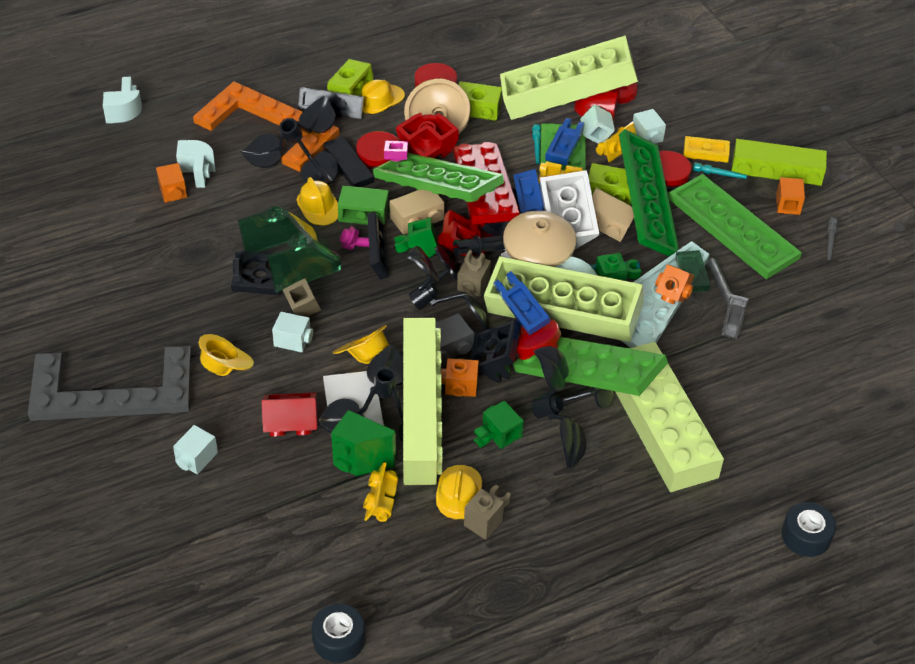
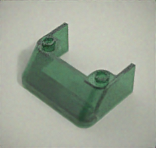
(307, 251)

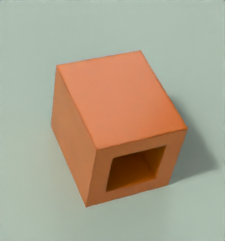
(171, 182)
(790, 196)

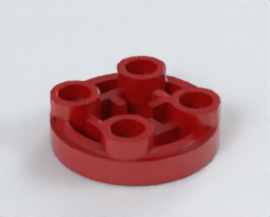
(435, 71)
(371, 148)
(675, 168)
(543, 337)

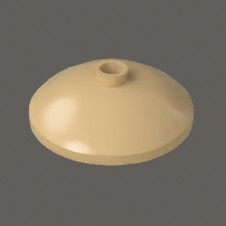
(440, 97)
(540, 238)

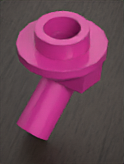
(350, 239)

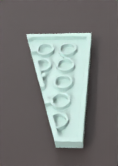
(656, 312)

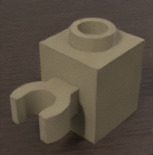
(474, 274)
(301, 299)
(485, 512)

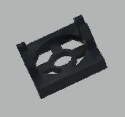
(239, 284)
(504, 337)

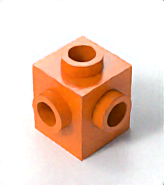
(682, 284)
(460, 377)

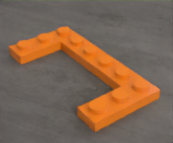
(267, 108)

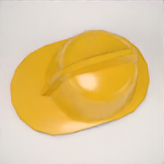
(380, 96)
(318, 203)
(366, 347)
(221, 356)
(456, 489)

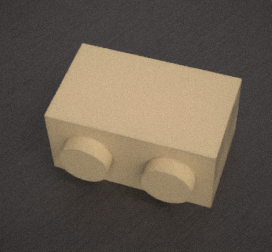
(415, 207)
(612, 214)

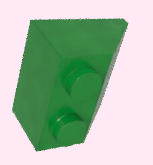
(362, 445)

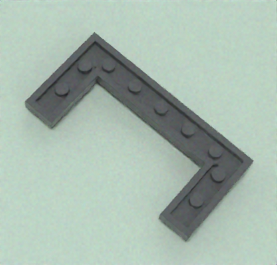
(49, 403)

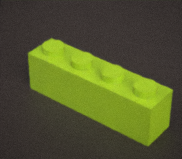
(779, 161)

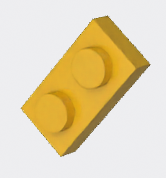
(706, 149)

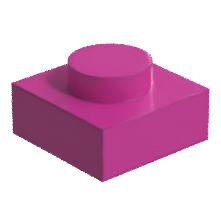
(396, 150)

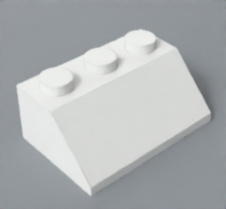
(571, 199)

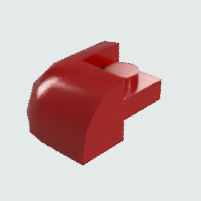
(606, 101)
(428, 135)
(459, 228)

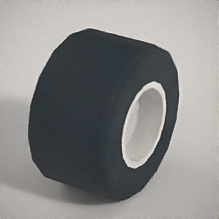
(808, 529)
(338, 632)

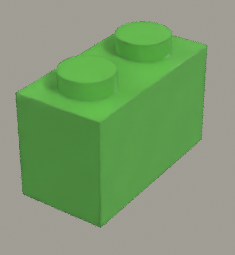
(358, 202)

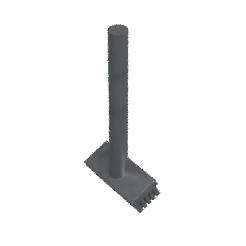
(735, 304)

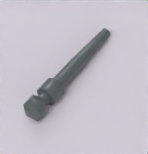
(831, 230)

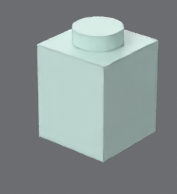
(597, 124)
(649, 126)
(292, 332)
(195, 450)

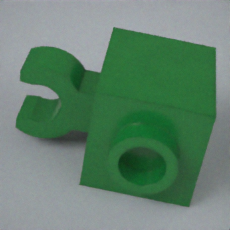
(420, 234)
(614, 267)
(499, 425)

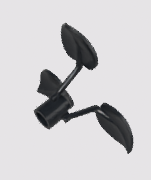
(319, 117)
(427, 292)
(386, 373)
(549, 405)

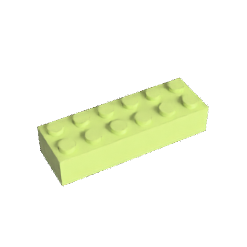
(568, 77)
(572, 298)
(422, 402)
(672, 430)

